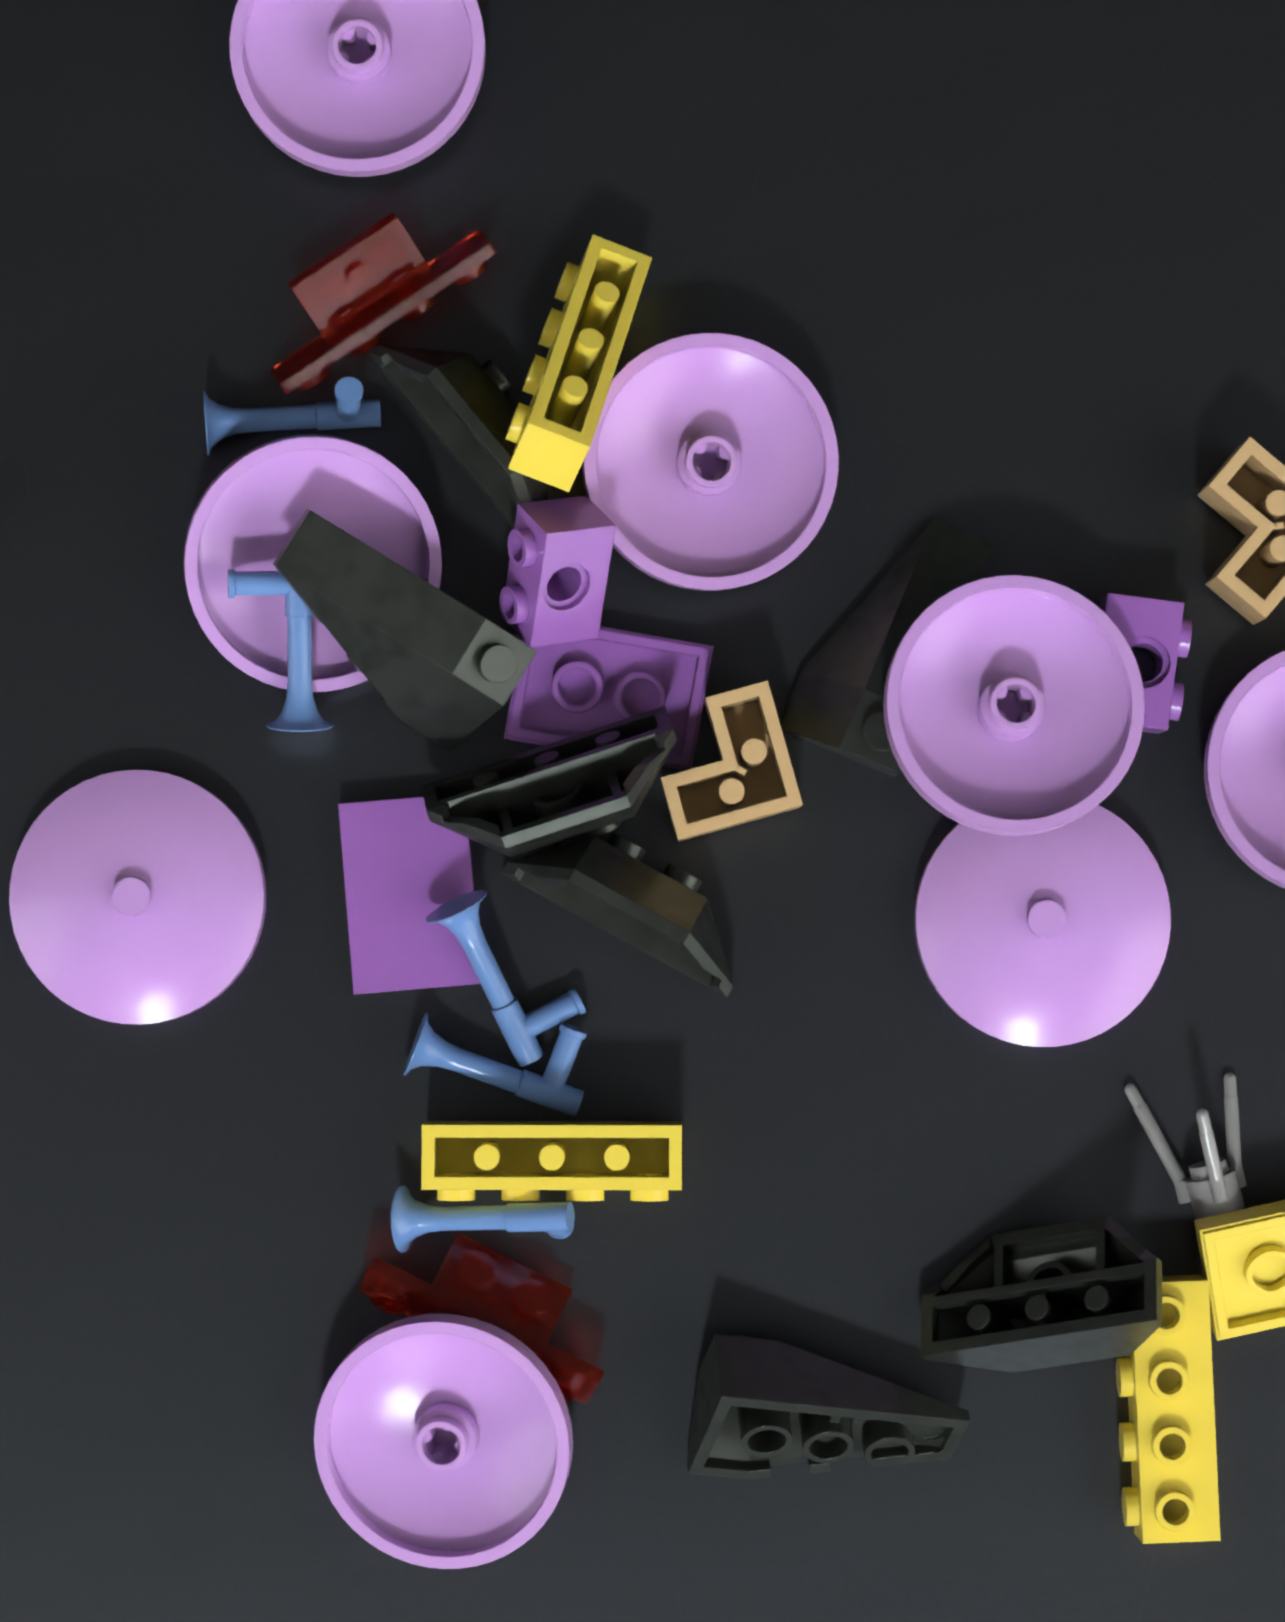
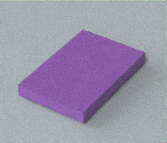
(608, 680)
(394, 877)

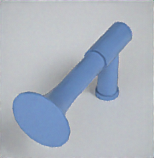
(346, 413)
(299, 709)
(519, 1029)
(545, 1090)
(416, 1218)

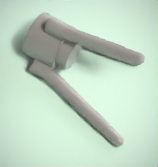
(1214, 1181)

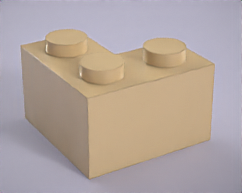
(1251, 498)
(753, 772)

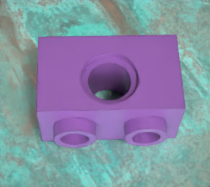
(557, 570)
(1166, 636)

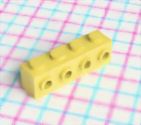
(580, 362)
(551, 1156)
(1172, 1422)

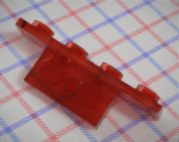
(369, 288)
(496, 1291)

